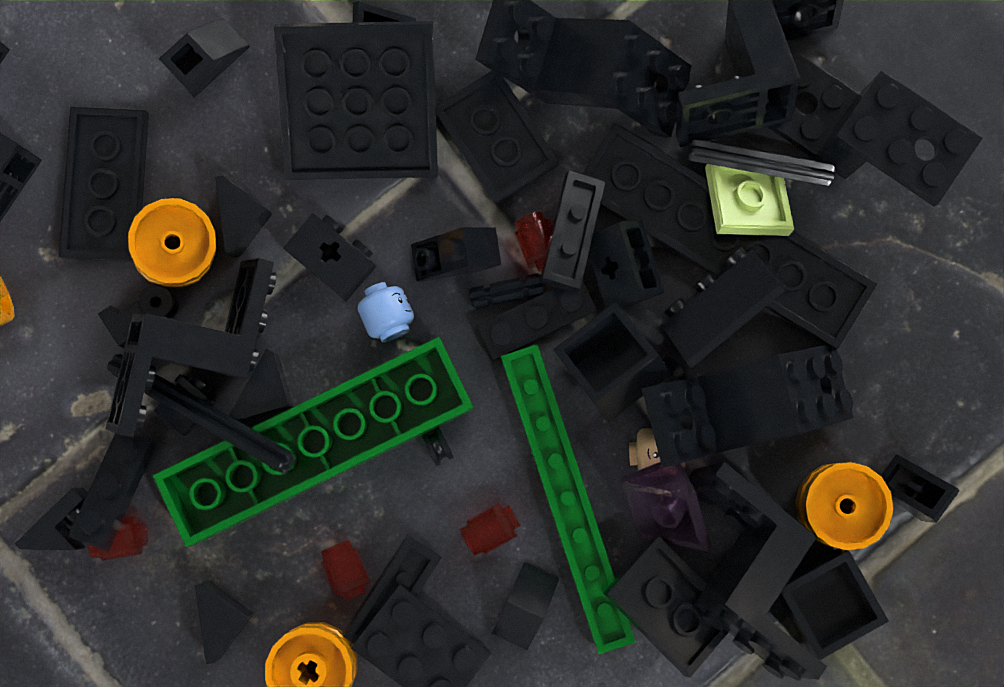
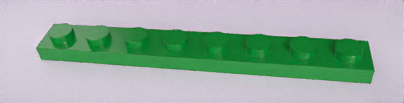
(566, 497)

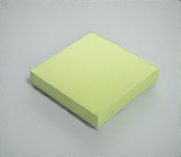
(748, 202)

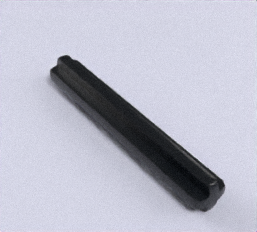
(760, 162)

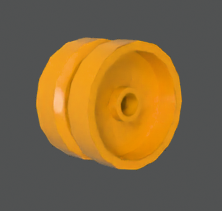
(174, 220)
(867, 505)
(307, 643)

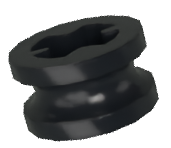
(437, 446)

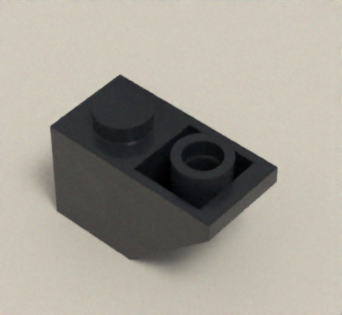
(203, 55)
(456, 253)

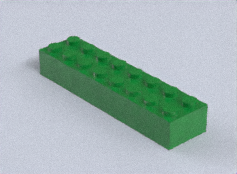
(325, 437)

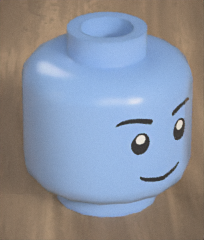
(385, 312)

